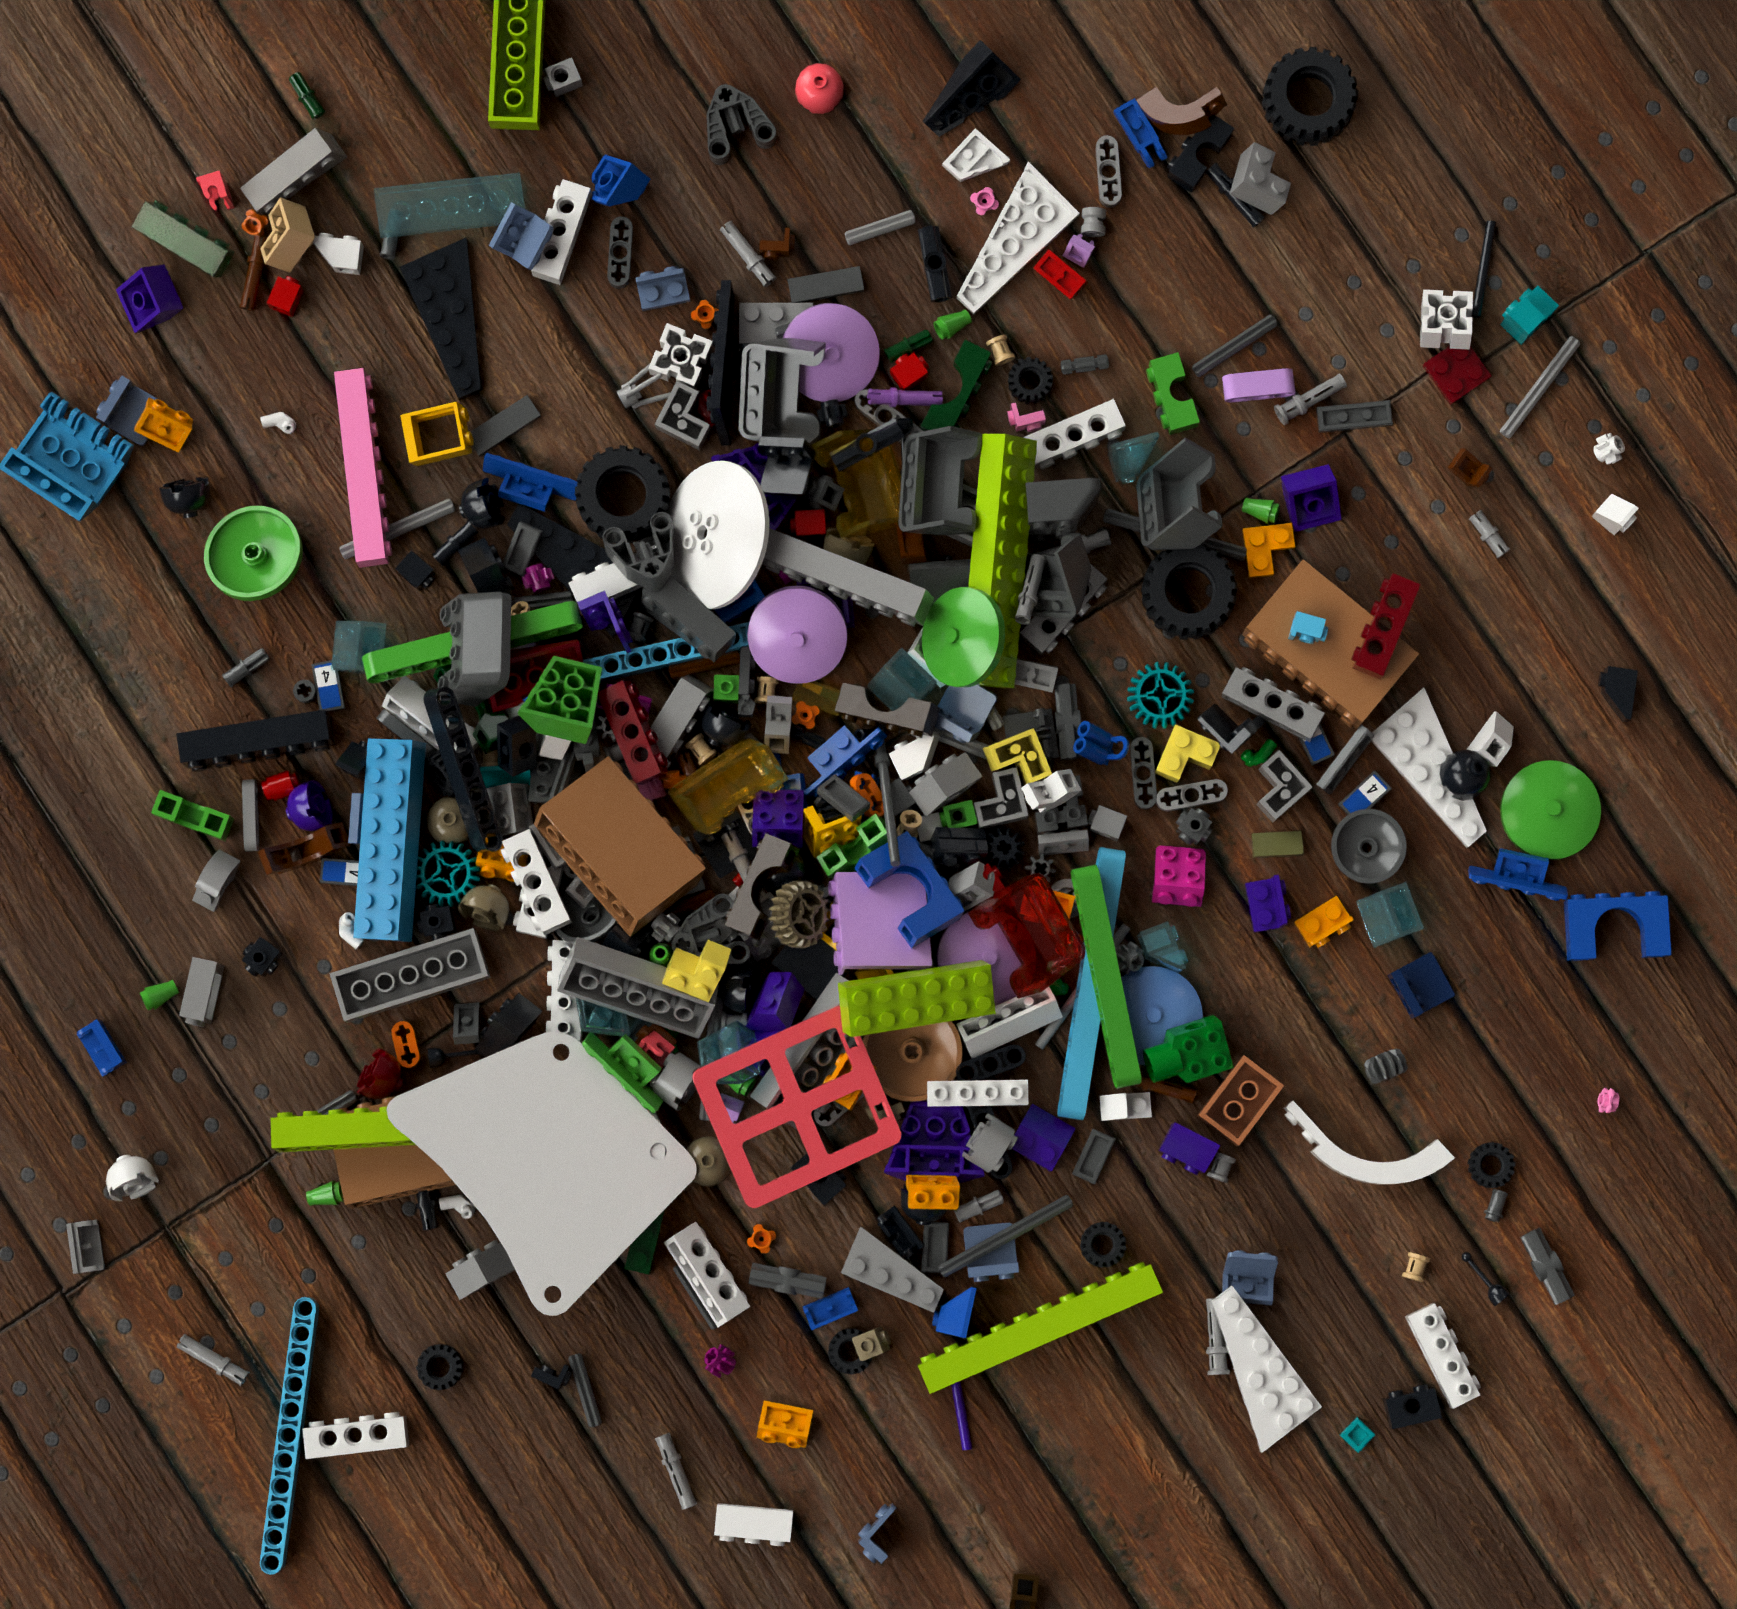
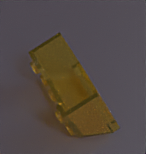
(869, 486)
(726, 783)

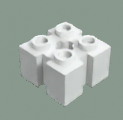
(1446, 319)
(675, 344)

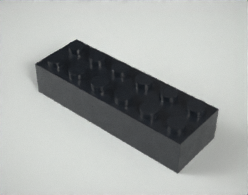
(256, 739)

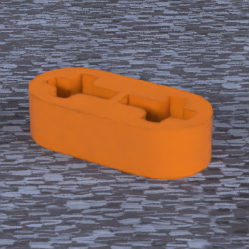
(869, 792)
(400, 1045)

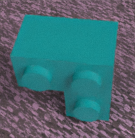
(1526, 316)

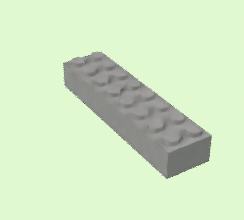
(847, 578)

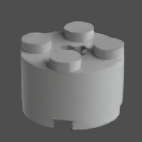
(676, 1080)
(989, 1144)

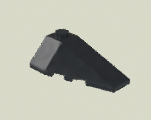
(974, 84)

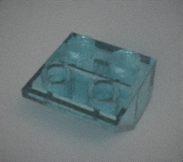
(353, 641)
(901, 680)
(1390, 915)
(1161, 947)
(724, 1042)

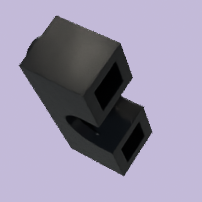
(1186, 168)

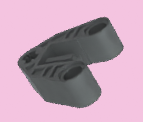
(755, 118)
(651, 570)
(703, 917)

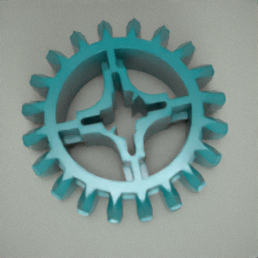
(1158, 673)
(457, 869)

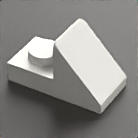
(1125, 1106)

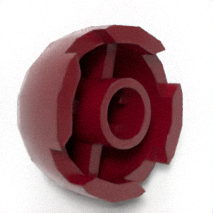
(380, 1076)

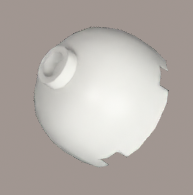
(130, 1177)

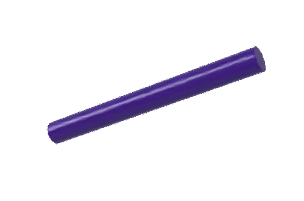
(961, 1416)

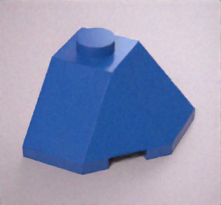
(617, 181)

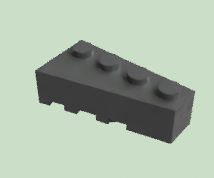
(688, 619)

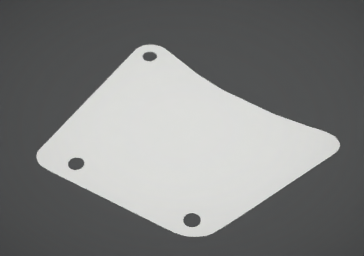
(548, 1159)

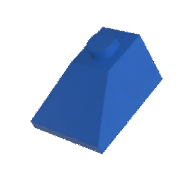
(955, 1314)

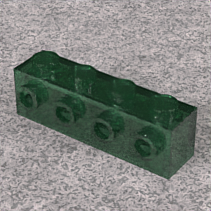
(183, 239)

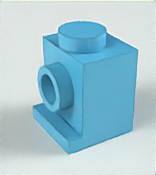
(1308, 628)

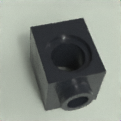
(416, 571)

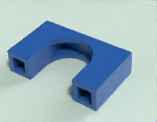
(941, 907)
(1649, 912)

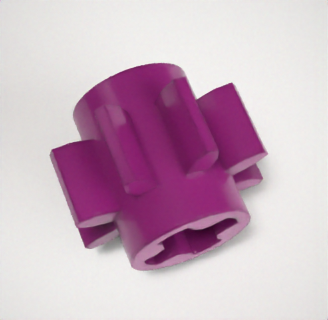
(537, 578)
(720, 1361)

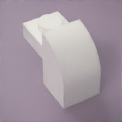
(1051, 791)

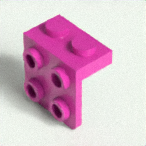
(1179, 876)

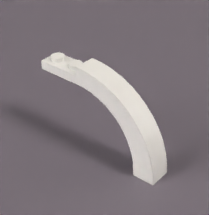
(1383, 1173)

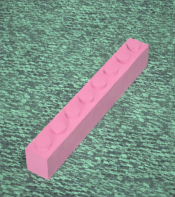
(361, 467)

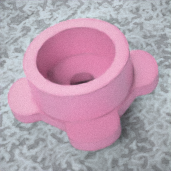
(986, 193)
(1608, 1100)

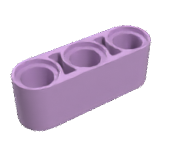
(1258, 385)

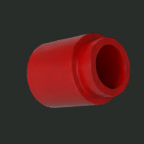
(279, 785)

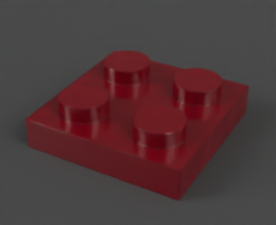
(1456, 372)

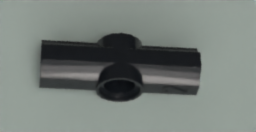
(932, 250)
(881, 436)

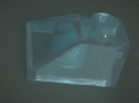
(1130, 456)
(601, 1020)

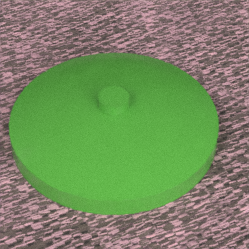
(253, 553)
(963, 637)
(1550, 810)

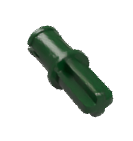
(306, 95)
(908, 345)

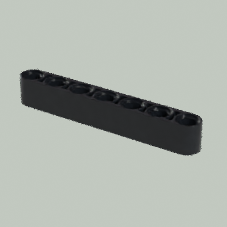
(472, 777)

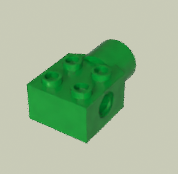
(1190, 1052)

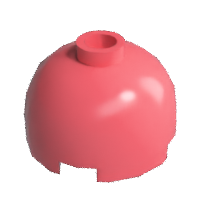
(819, 88)

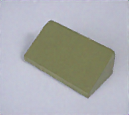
(1277, 844)

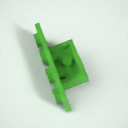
(628, 1065)

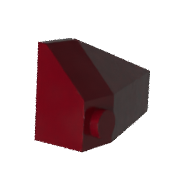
(527, 667)

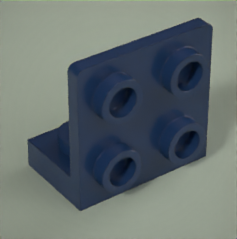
(1421, 985)

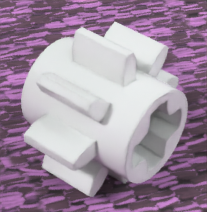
(1609, 448)

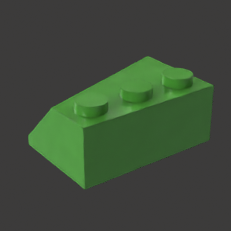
(563, 700)

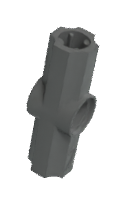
(1067, 719)
(1547, 1266)
(787, 1280)

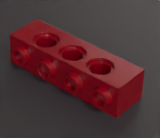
(1405, 592)
(621, 725)

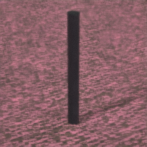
(1483, 269)

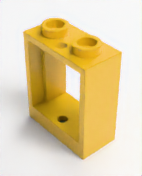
(413, 438)

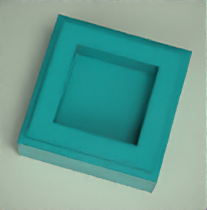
(1357, 1434)

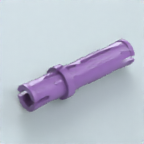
(904, 397)

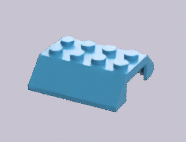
(68, 459)

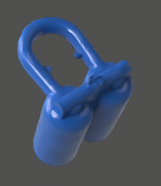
(1097, 744)

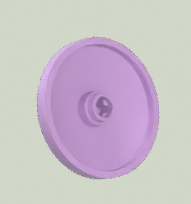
(849, 351)
(797, 634)
(967, 943)

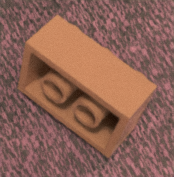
(1240, 1100)

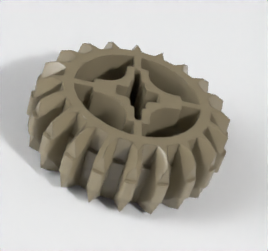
(799, 914)

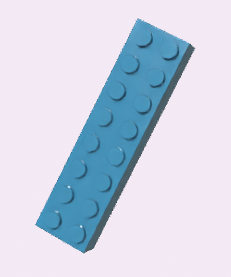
(389, 840)

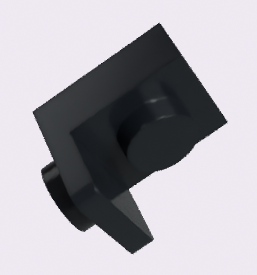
(547, 1375)

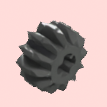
(1385, 1066)

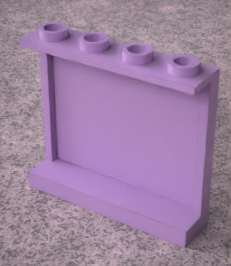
(869, 921)

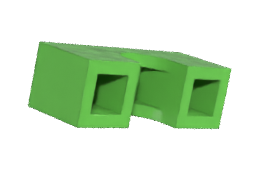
(1176, 414)
(192, 815)
(845, 857)

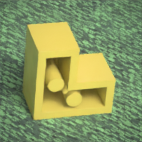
(1183, 747)
(1024, 752)
(697, 974)

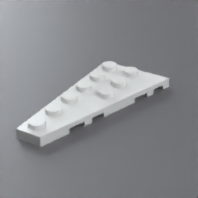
(1024, 228)
(1417, 748)
(1268, 1383)

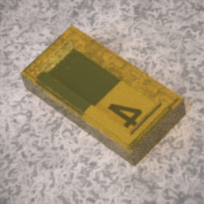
(819, 695)

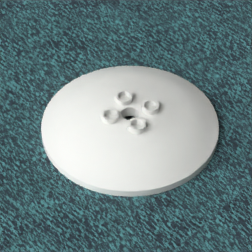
(736, 516)

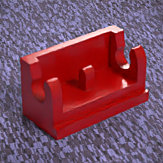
(1060, 274)

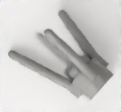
(630, 393)

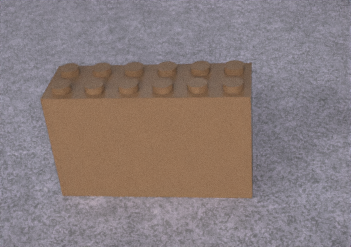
(1327, 665)
(619, 845)
(386, 1172)

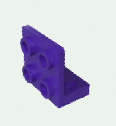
(600, 612)
(779, 816)
(1267, 904)

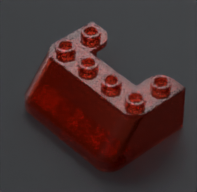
(1035, 930)

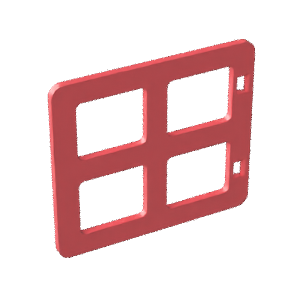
(795, 1107)

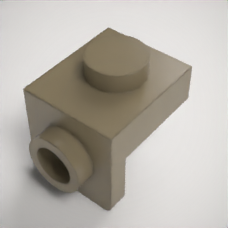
(897, 1109)
(872, 1343)

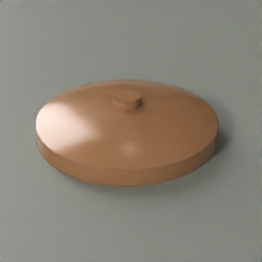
(913, 1057)

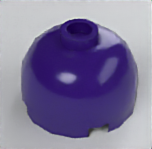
(308, 808)

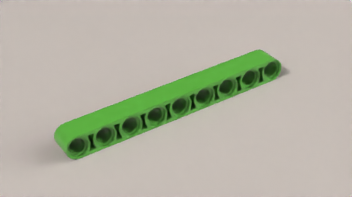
(435, 650)
(1106, 976)

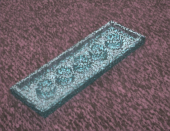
(446, 204)

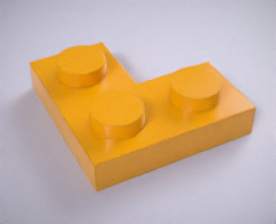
(1260, 543)

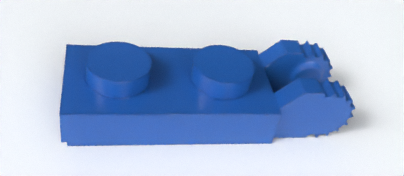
(1139, 131)

